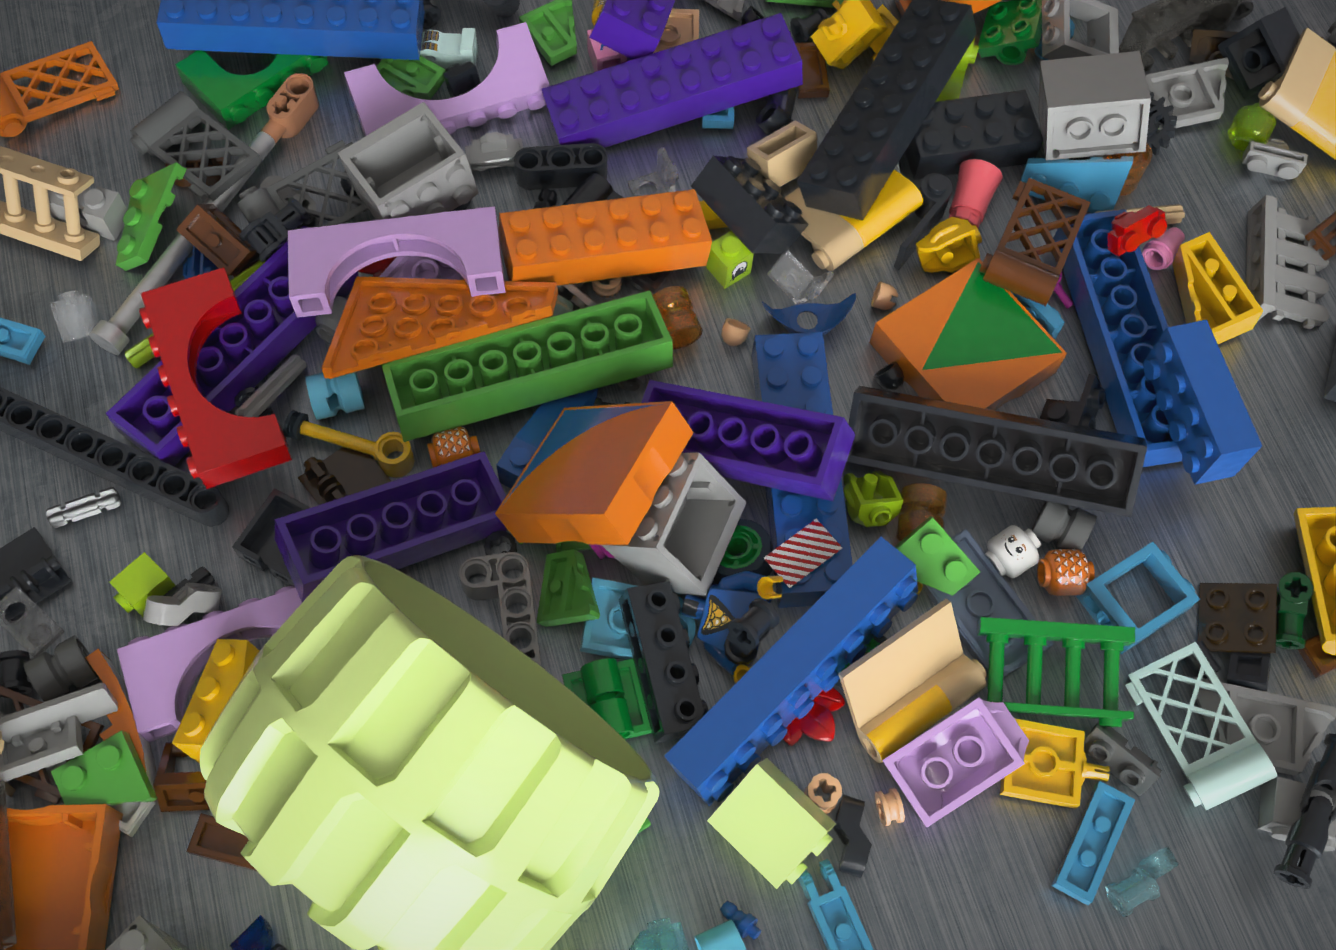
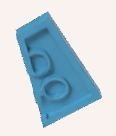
(1091, 180)

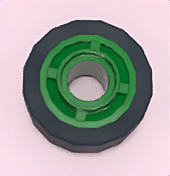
(754, 543)

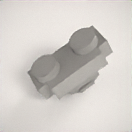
(492, 151)
(1274, 159)

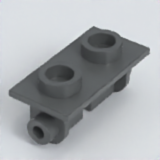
(1127, 765)

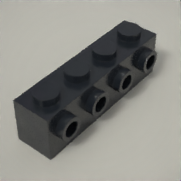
(662, 660)

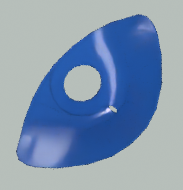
(827, 314)

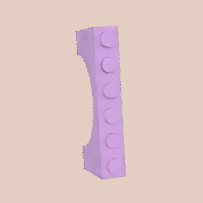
(509, 88)
(329, 255)
(165, 666)

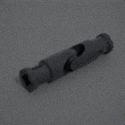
(1310, 833)

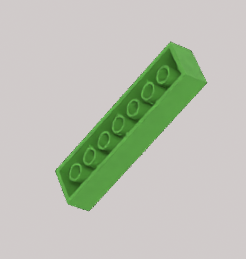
(528, 365)

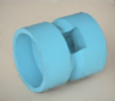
(334, 394)

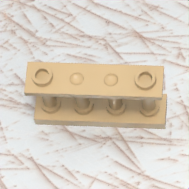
(39, 227)

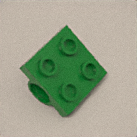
(1011, 30)
(613, 693)

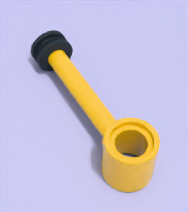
(298, 425)

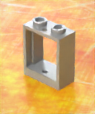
(1101, 28)

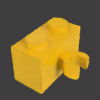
(848, 32)

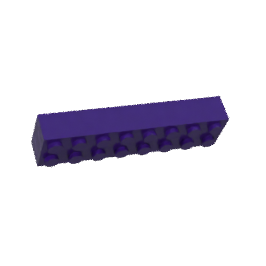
(675, 84)
(230, 360)

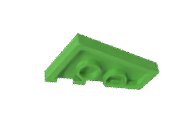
(141, 223)

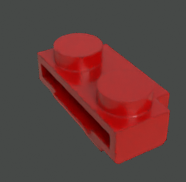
(1135, 228)

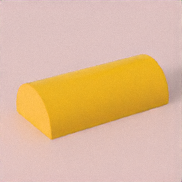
(1318, 548)

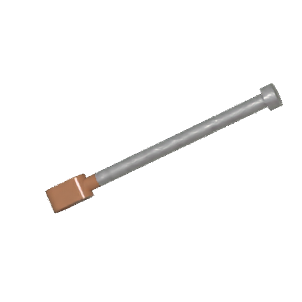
(288, 114)

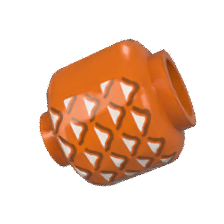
(452, 446)
(1065, 572)

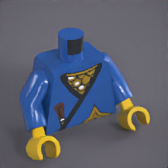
(724, 603)

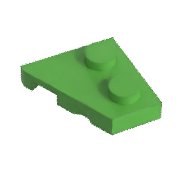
(553, 30)
(937, 558)

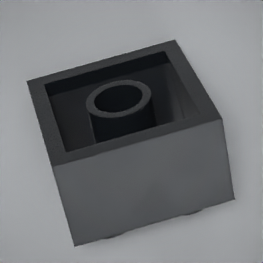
(1261, 51)

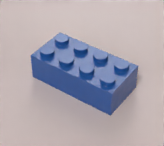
(1201, 402)

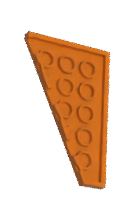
(411, 316)

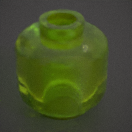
(1251, 124)

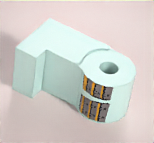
(449, 48)

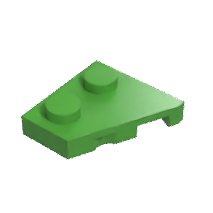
(412, 77)
(566, 591)
(105, 775)

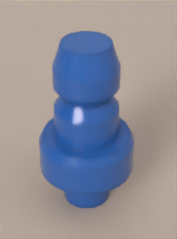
(744, 922)

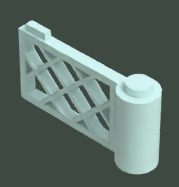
(1218, 774)

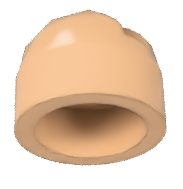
(882, 296)
(734, 332)

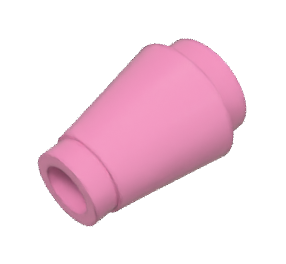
(1161, 251)

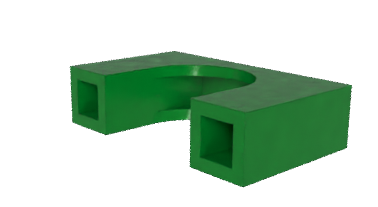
(236, 96)

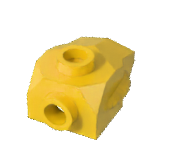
(949, 246)

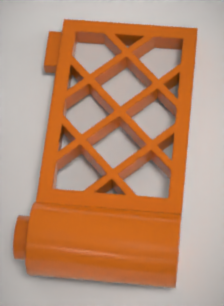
(13, 107)

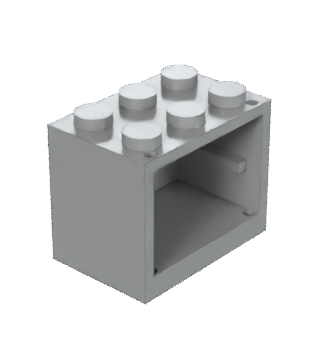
(1093, 105)
(409, 167)
(684, 528)

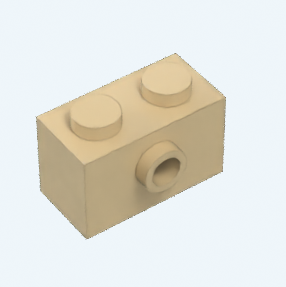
(784, 152)

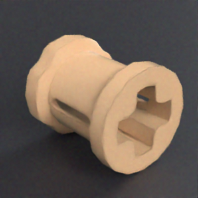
(828, 785)

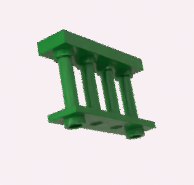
(1073, 638)

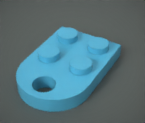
(608, 633)

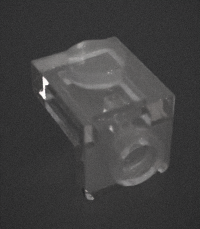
(73, 315)

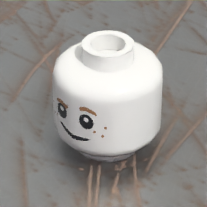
(1013, 551)

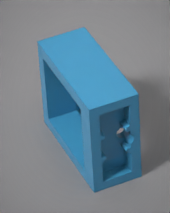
(1108, 612)

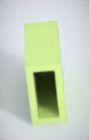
(773, 824)

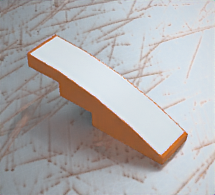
(123, 718)

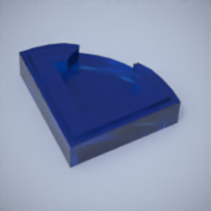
(255, 937)

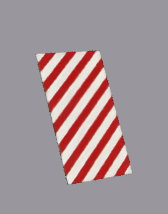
(802, 553)

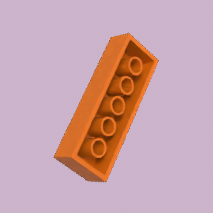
(605, 238)

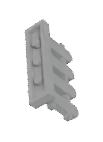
(1266, 260)

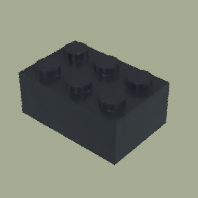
(750, 204)

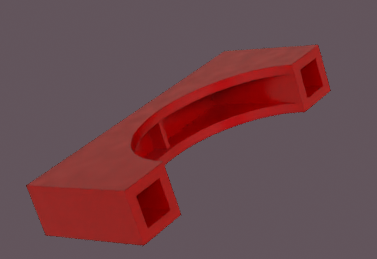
(220, 442)

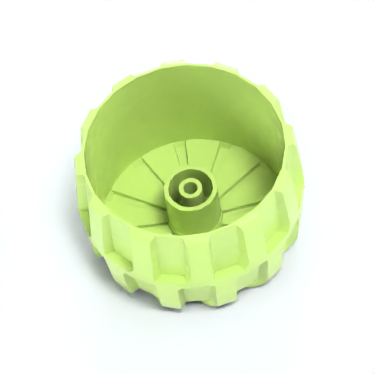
(420, 773)

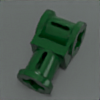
(1291, 610)

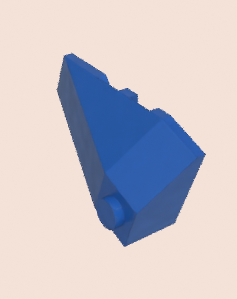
(533, 432)

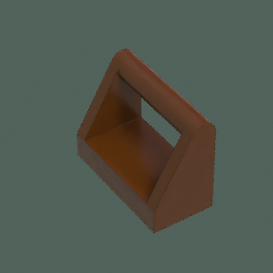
(217, 238)
(178, 790)

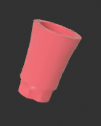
(974, 190)

